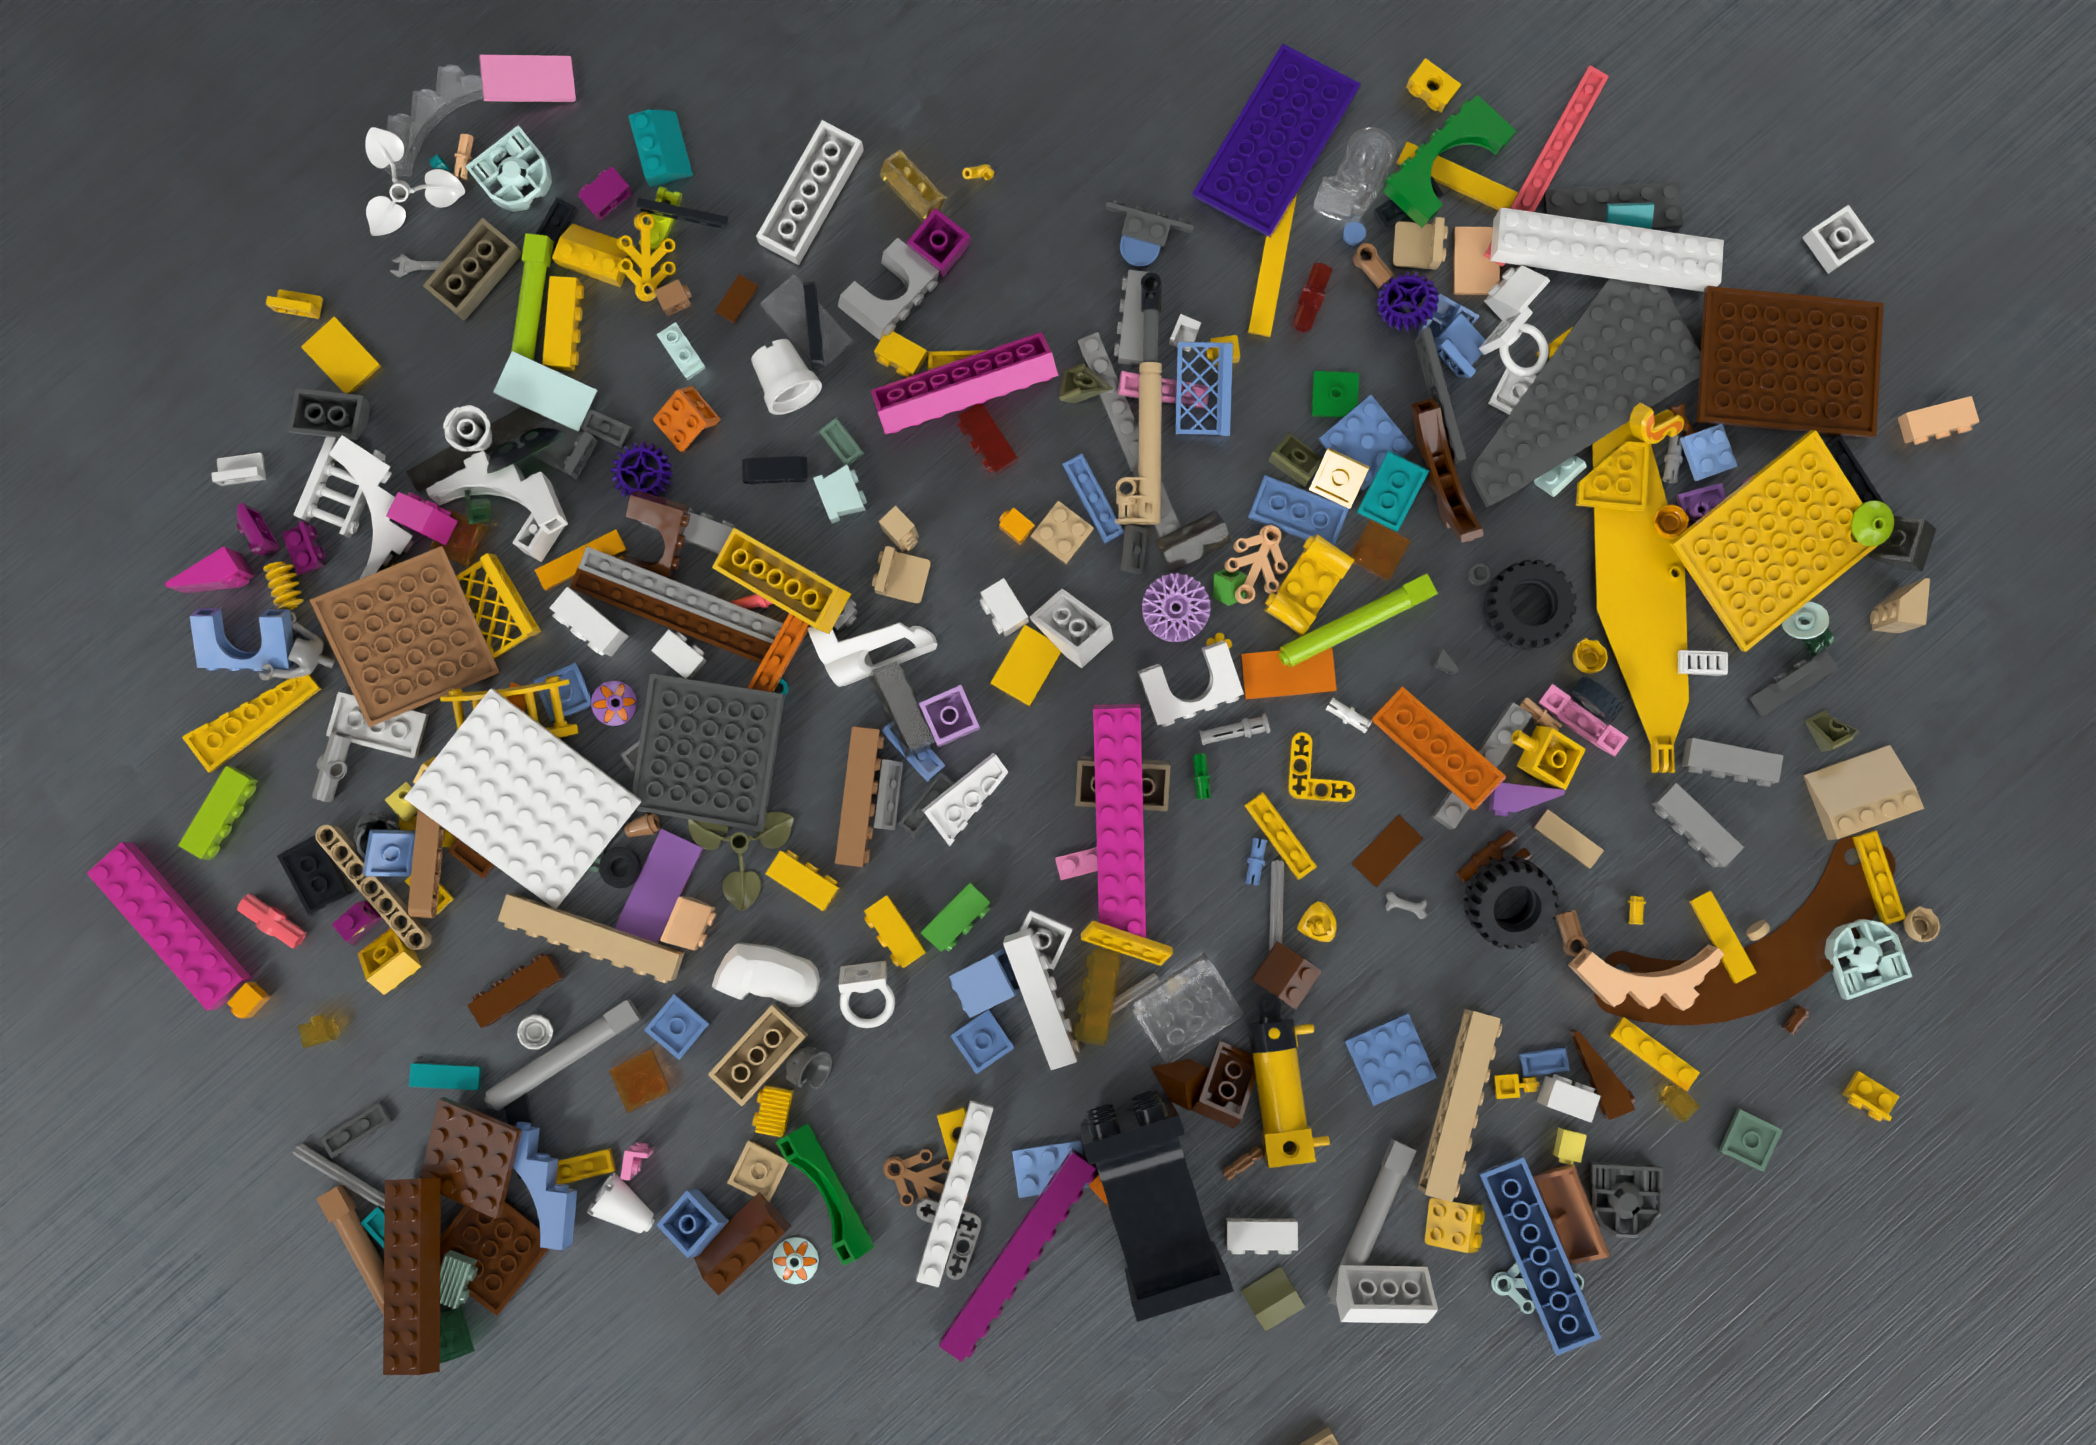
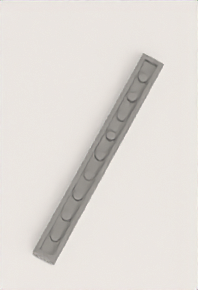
(1122, 420)
(680, 595)

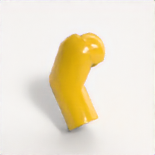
(978, 172)

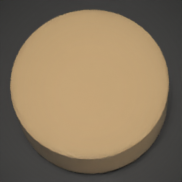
(1758, 930)

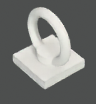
(1507, 333)
(864, 979)

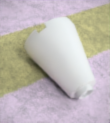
(468, 429)
(621, 1206)

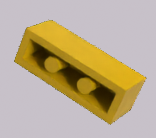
(803, 879)
(894, 932)

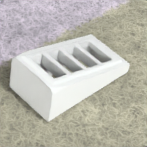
(1717, 662)

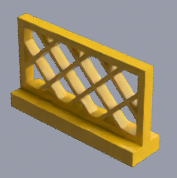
(510, 597)

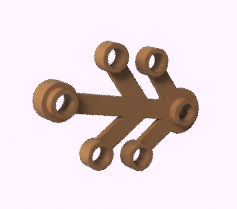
(920, 1179)

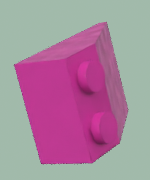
(215, 572)

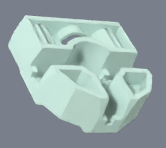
(509, 171)
(1890, 964)

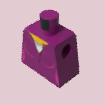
(357, 922)

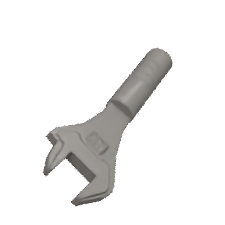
(408, 265)

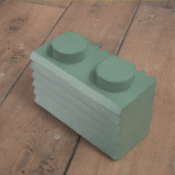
(455, 1275)

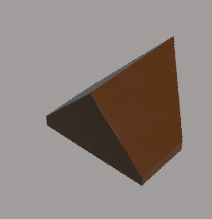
(1181, 1081)

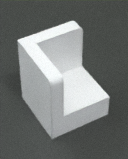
(1185, 331)

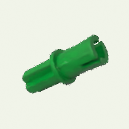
(1201, 776)

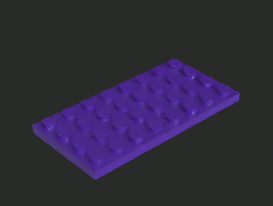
(1276, 140)

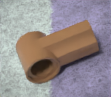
(1374, 267)
(1570, 931)

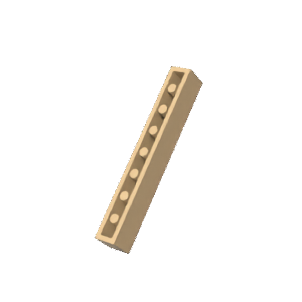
(591, 937)

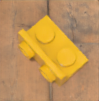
(296, 303)
(1870, 1095)

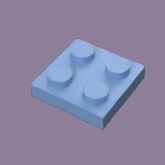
(1708, 452)

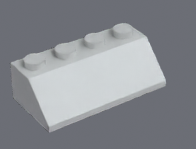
(1385, 1294)

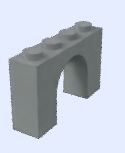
(882, 315)

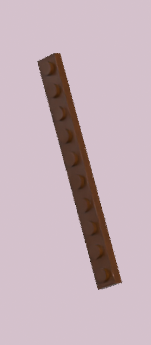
(670, 616)

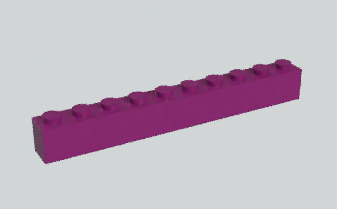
(1017, 1255)

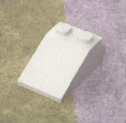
(1073, 627)

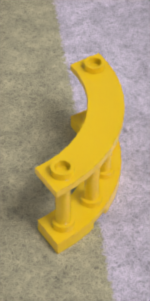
(560, 727)

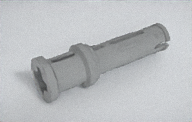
(1247, 727)

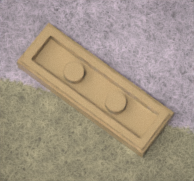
(1568, 839)

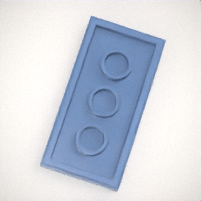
(1297, 510)

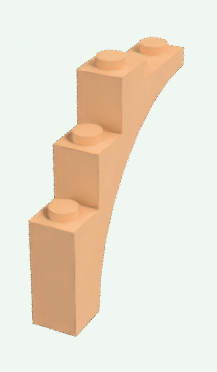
(1646, 988)

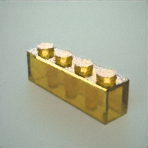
(1098, 998)

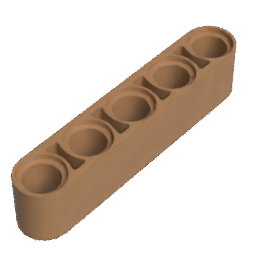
(426, 867)

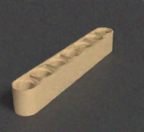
(363, 883)

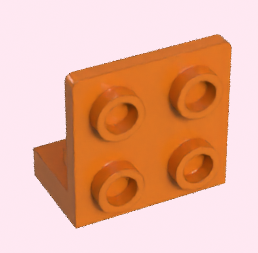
(685, 417)

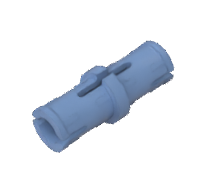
(1256, 861)

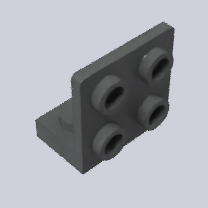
(569, 452)

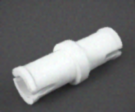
(1348, 715)

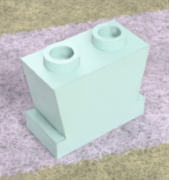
(681, 351)
(840, 493)

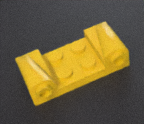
(1308, 584)

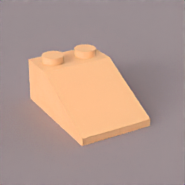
(688, 923)

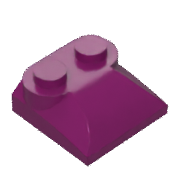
(256, 530)

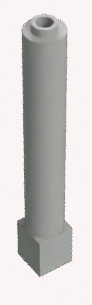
(563, 1055)
(1394, 1167)

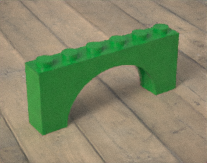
(1473, 125)

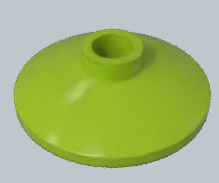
(1864, 522)

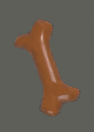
(1679, 410)

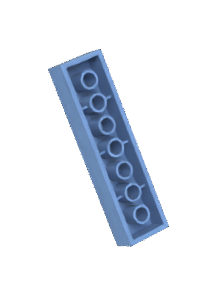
(1539, 1255)

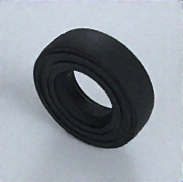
(609, 859)

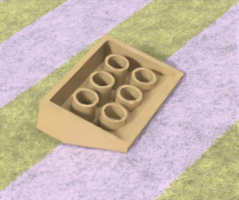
(1862, 792)

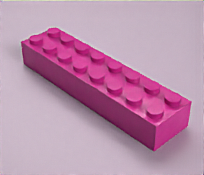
(964, 383)
(169, 925)

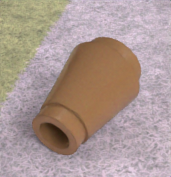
(644, 825)

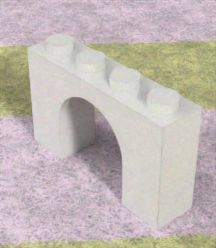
(1222, 687)

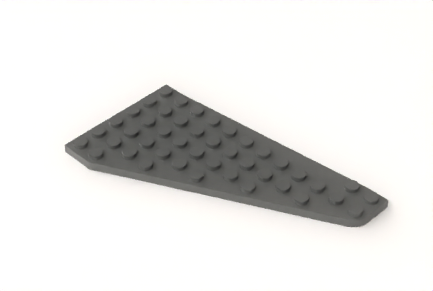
(1617, 355)

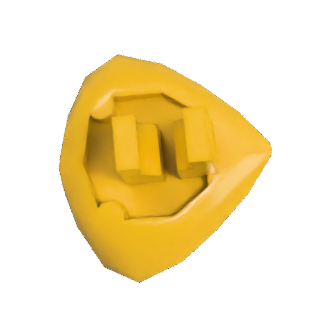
(1318, 922)

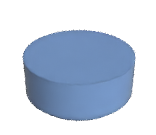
(1354, 233)

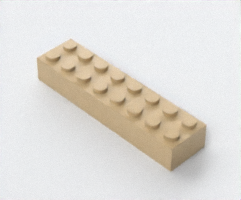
(1459, 1105)

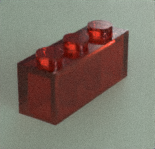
(987, 439)

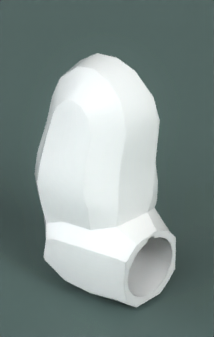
(767, 973)

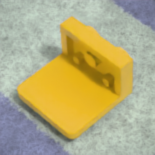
(1454, 1225)

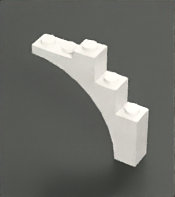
(369, 473)
(534, 492)

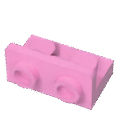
(633, 1159)

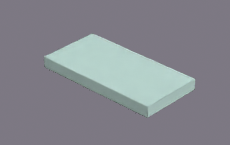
(545, 391)

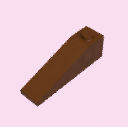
(1614, 1096)

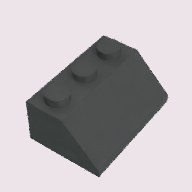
(328, 414)

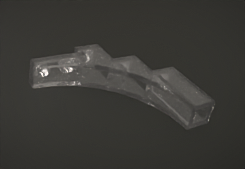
(428, 109)

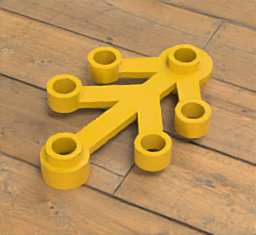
(645, 260)

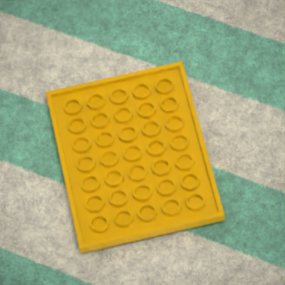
(1774, 541)

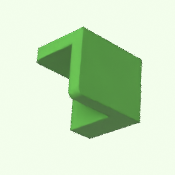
(1226, 585)

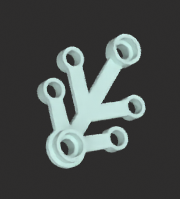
(1512, 1283)

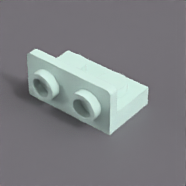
(1560, 476)

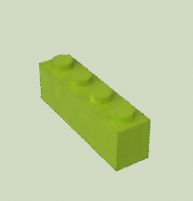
(218, 813)

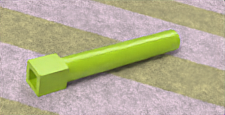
(536, 259)
(1357, 621)

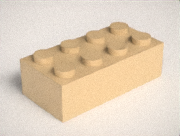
(758, 1054)

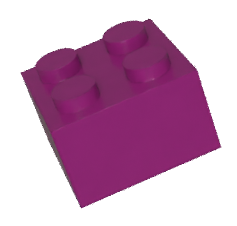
(940, 241)

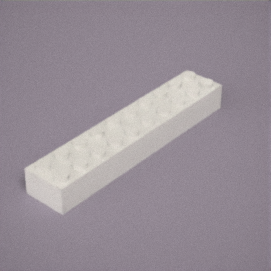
(1606, 250)

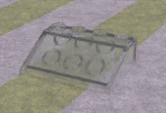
(1186, 1009)

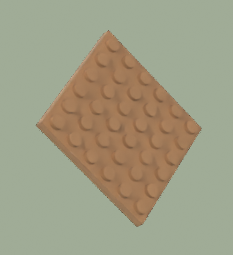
(404, 636)

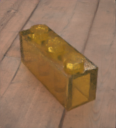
(911, 185)

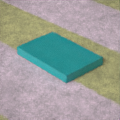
(1392, 491)

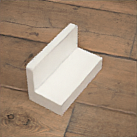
(239, 469)

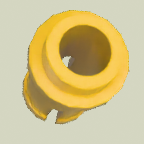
(1636, 910)

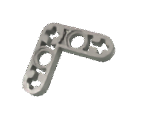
(961, 1233)

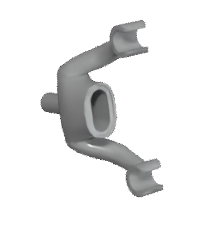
(304, 652)

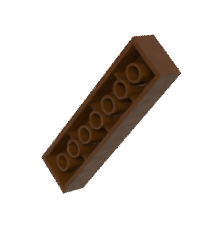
(412, 1276)

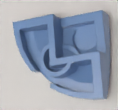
(1445, 314)

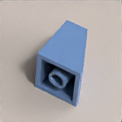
(985, 983)

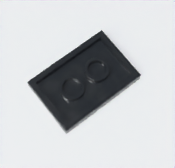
(314, 876)

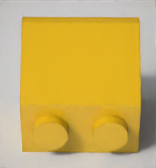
(388, 961)

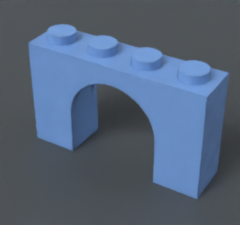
(216, 652)

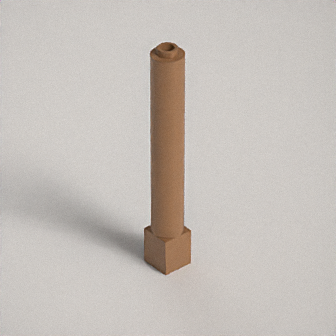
(340, 1210)

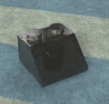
(1907, 544)

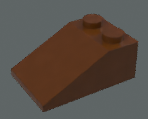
(1226, 1085)

